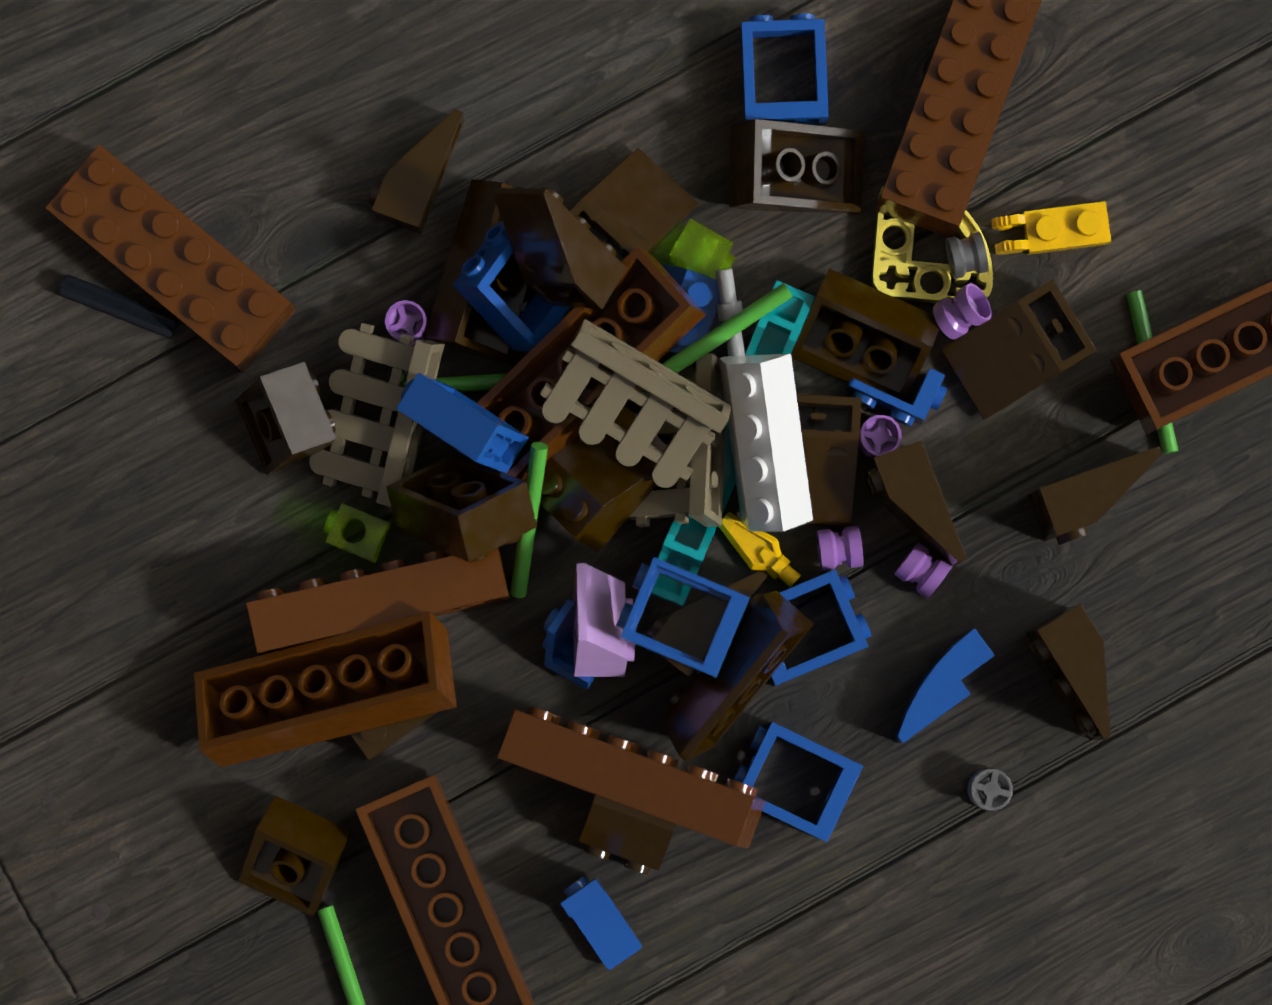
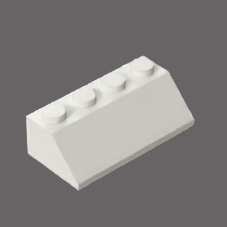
(766, 441)

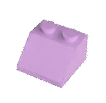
(595, 635)

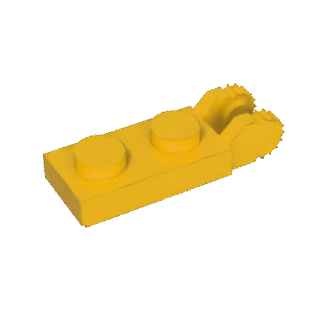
(1056, 229)

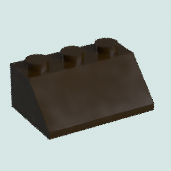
(865, 336)

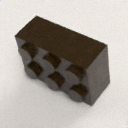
(462, 507)

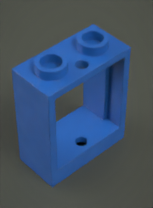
(800, 112)
(473, 284)
(461, 422)
(856, 624)
(724, 634)
(837, 795)

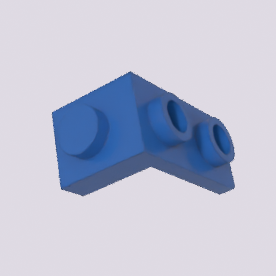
(928, 396)
(559, 643)
(600, 921)

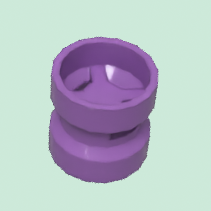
(960, 312)
(405, 316)
(882, 431)
(834, 548)
(921, 569)

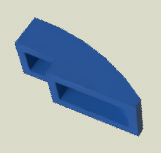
(942, 684)

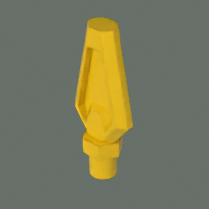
(758, 550)

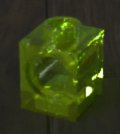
(702, 250)
(370, 545)

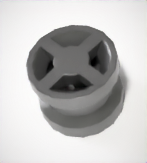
(966, 255)
(997, 790)

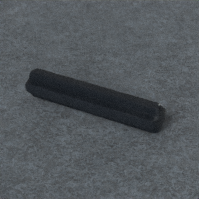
(118, 306)

